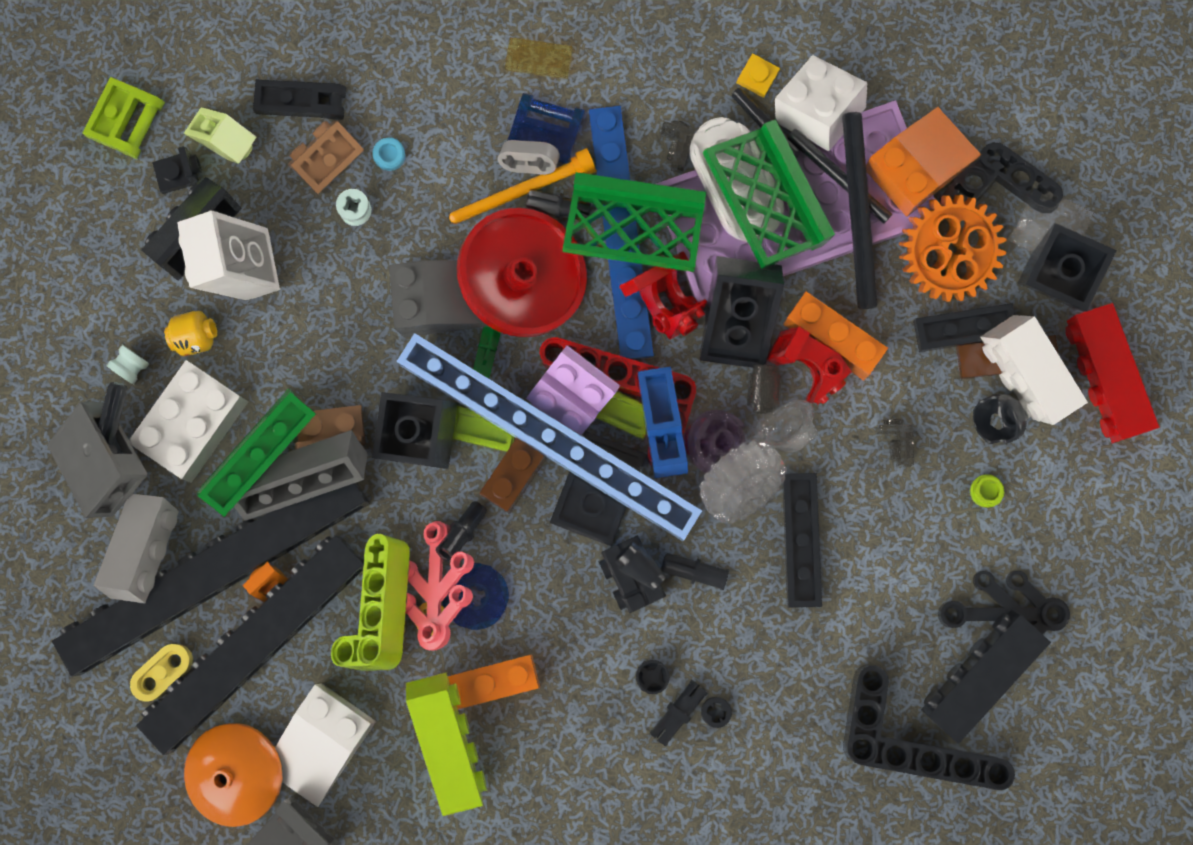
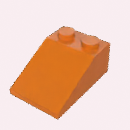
(921, 160)

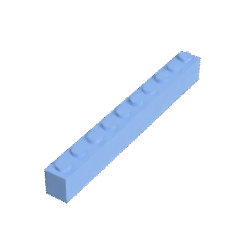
(549, 437)

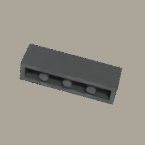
(305, 475)

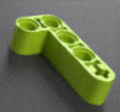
(381, 609)

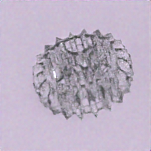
(742, 481)

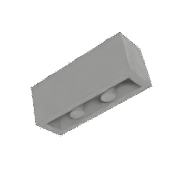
(136, 548)

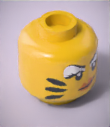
(190, 333)

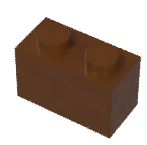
(513, 475)

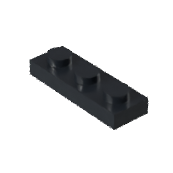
(959, 327)

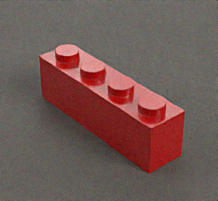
(1111, 373)

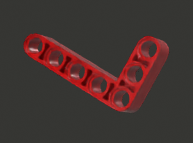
(630, 384)

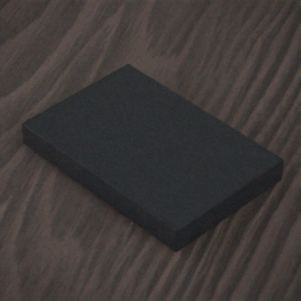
(588, 509)

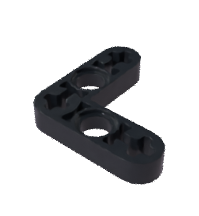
(993, 172)

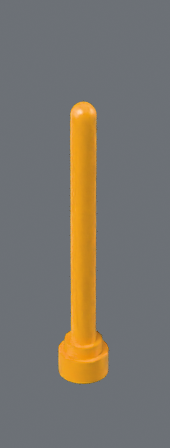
(580, 163)

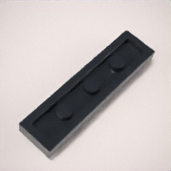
(802, 540)

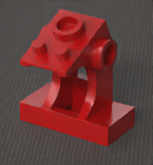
(685, 311)
(797, 345)

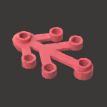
(436, 590)

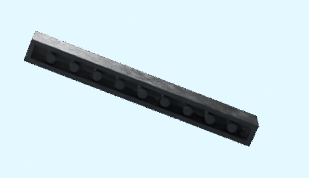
(203, 577)

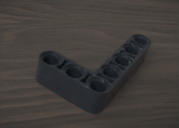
(911, 751)

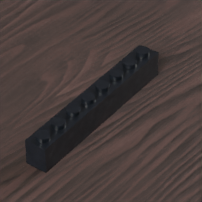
(251, 645)

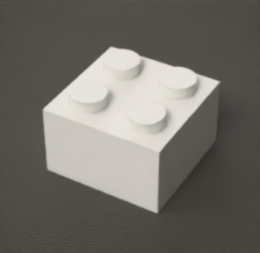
(818, 99)

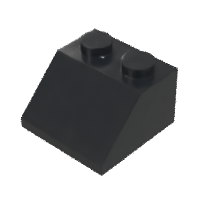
(1067, 267)

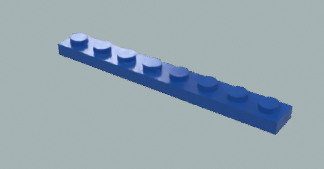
(612, 162)

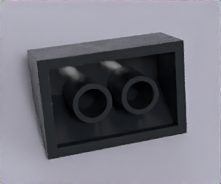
(164, 244)

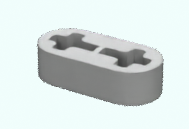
(528, 157)

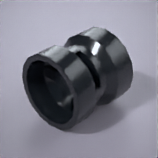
(652, 676)

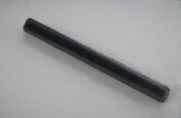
(859, 210)

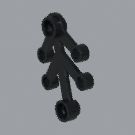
(1007, 603)

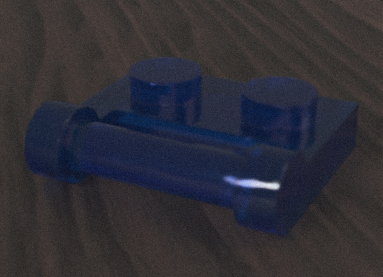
(535, 130)

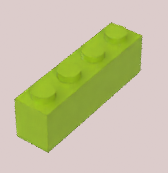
(444, 743)

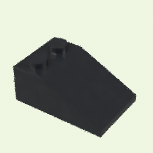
(741, 312)

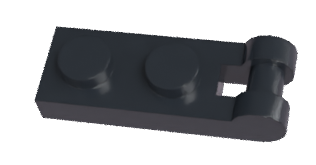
(298, 99)

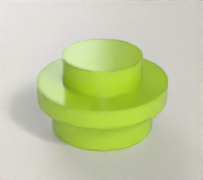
(987, 491)

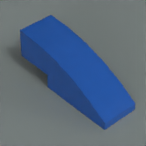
(663, 422)

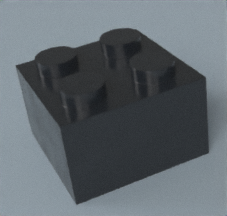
(414, 430)

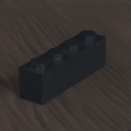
(984, 675)

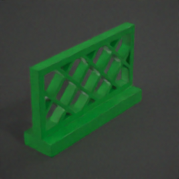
(793, 190)
(645, 199)
(255, 453)

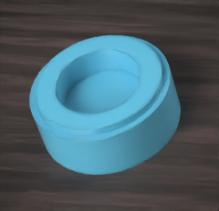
(388, 154)

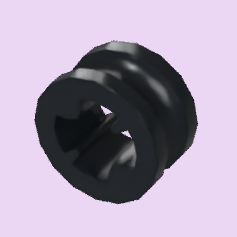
(707, 718)

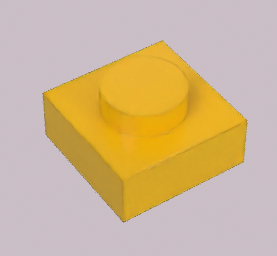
(758, 75)

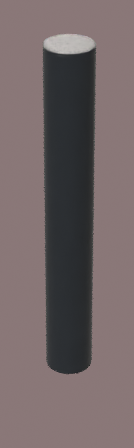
(757, 114)

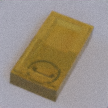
(538, 58)

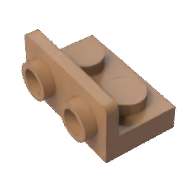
(325, 155)
(331, 423)

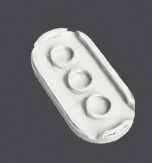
(716, 132)

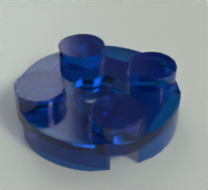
(492, 605)

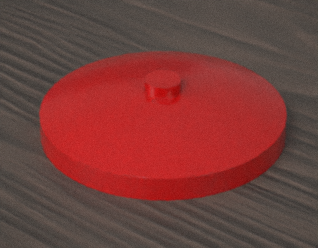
(518, 273)

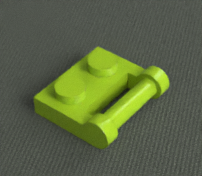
(114, 113)

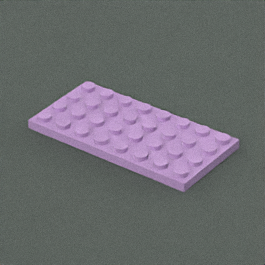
(879, 127)

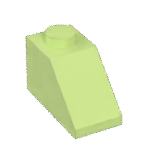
(221, 135)

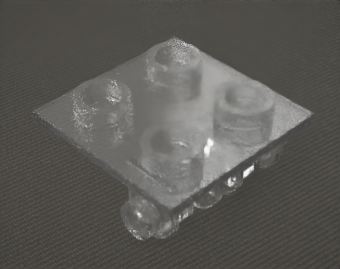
(1034, 225)

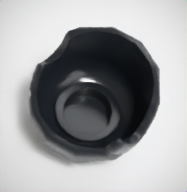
(1010, 412)

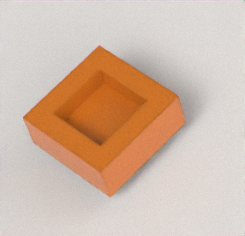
(263, 580)

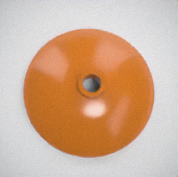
(250, 769)

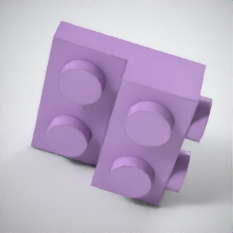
(572, 391)

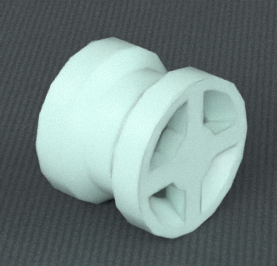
(357, 213)
(127, 364)

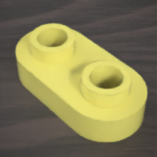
(162, 671)

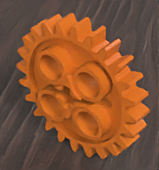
(978, 259)

